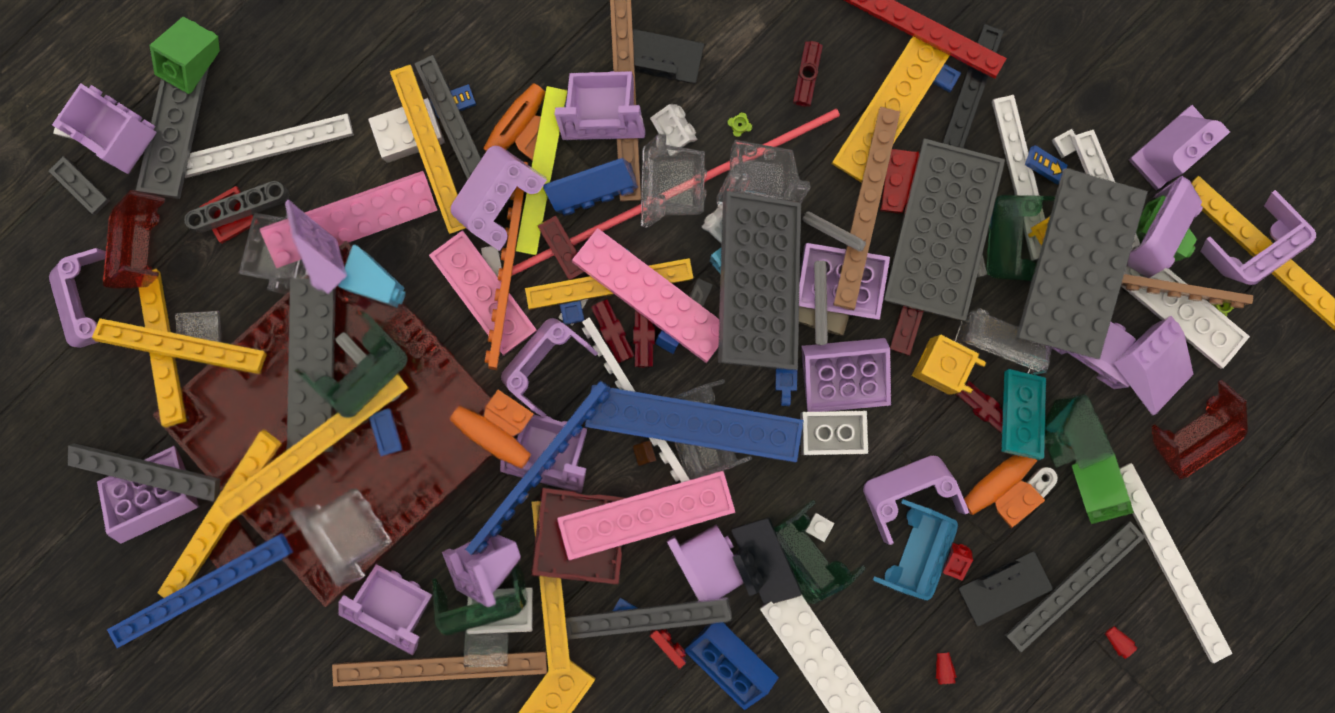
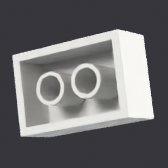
(395, 135)
(834, 433)

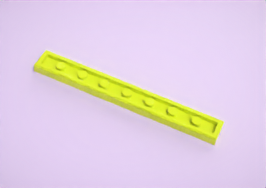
(543, 163)

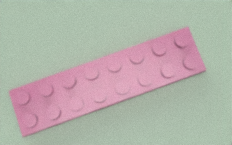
(357, 215)
(649, 294)
(646, 515)

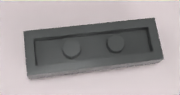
(79, 185)

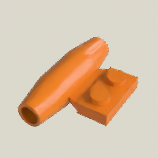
(519, 123)
(497, 428)
(1004, 488)

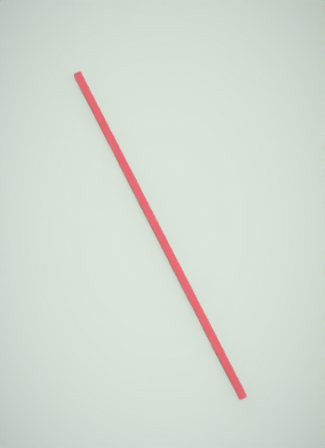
(637, 209)

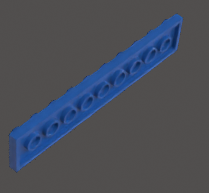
(698, 424)

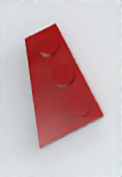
(898, 180)

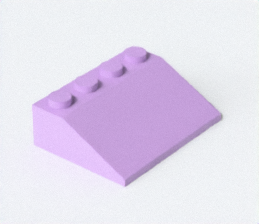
(317, 249)
(871, 288)
(1157, 364)
(847, 375)
(136, 507)

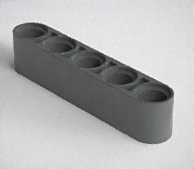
(227, 205)

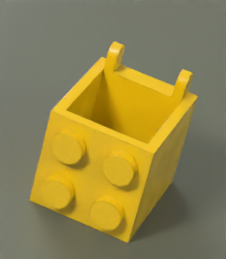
(946, 365)

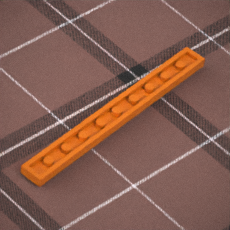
(504, 276)

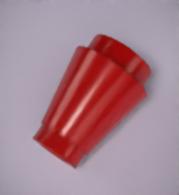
(1121, 643)
(944, 669)

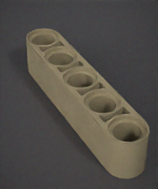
(835, 321)

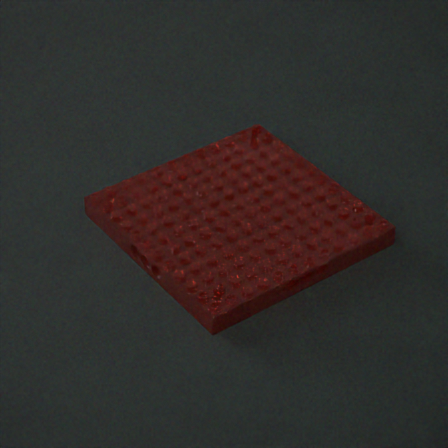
(232, 406)

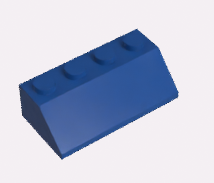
(591, 186)
(731, 664)

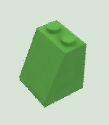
(184, 54)
(1150, 211)
(1103, 490)

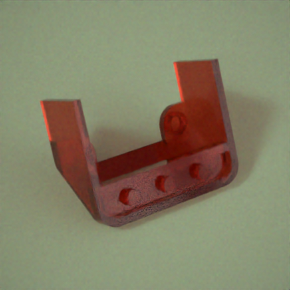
(129, 241)
(1206, 436)

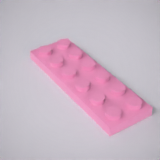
(477, 286)

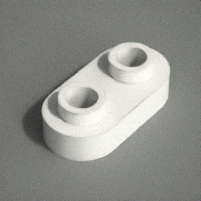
(1040, 486)

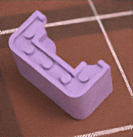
(105, 127)

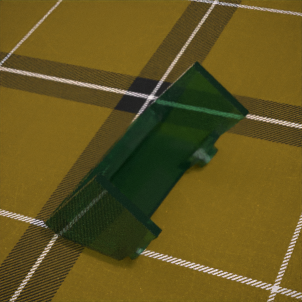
(1007, 234)
(366, 378)
(1075, 433)
(811, 569)
(478, 614)

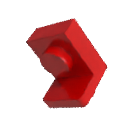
(958, 561)

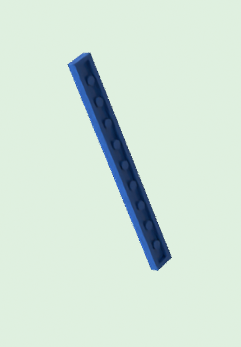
(544, 462)
(200, 590)

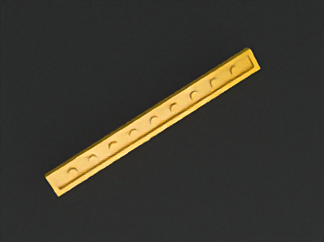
(1255, 242)
(302, 453)
(213, 525)

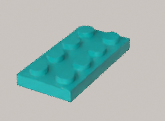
(1024, 414)

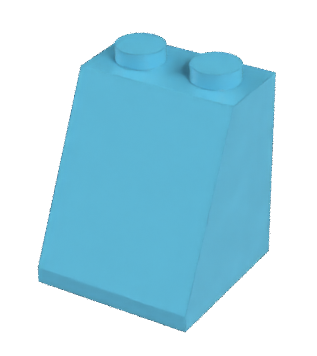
(370, 279)

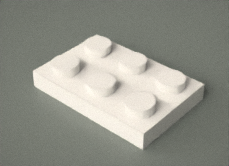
(518, 623)

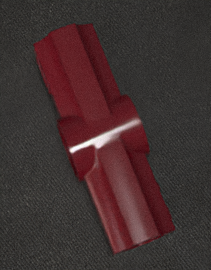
(810, 62)
(612, 331)
(643, 340)
(983, 406)

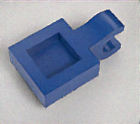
(785, 382)

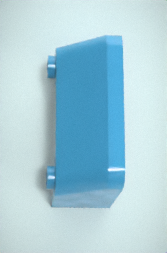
(923, 554)

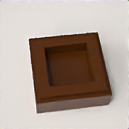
(644, 453)

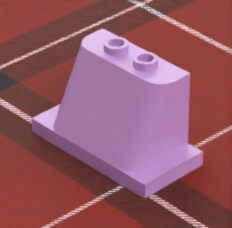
(600, 107)
(1177, 147)
(1115, 345)
(535, 439)
(707, 563)
(482, 573)
(388, 608)

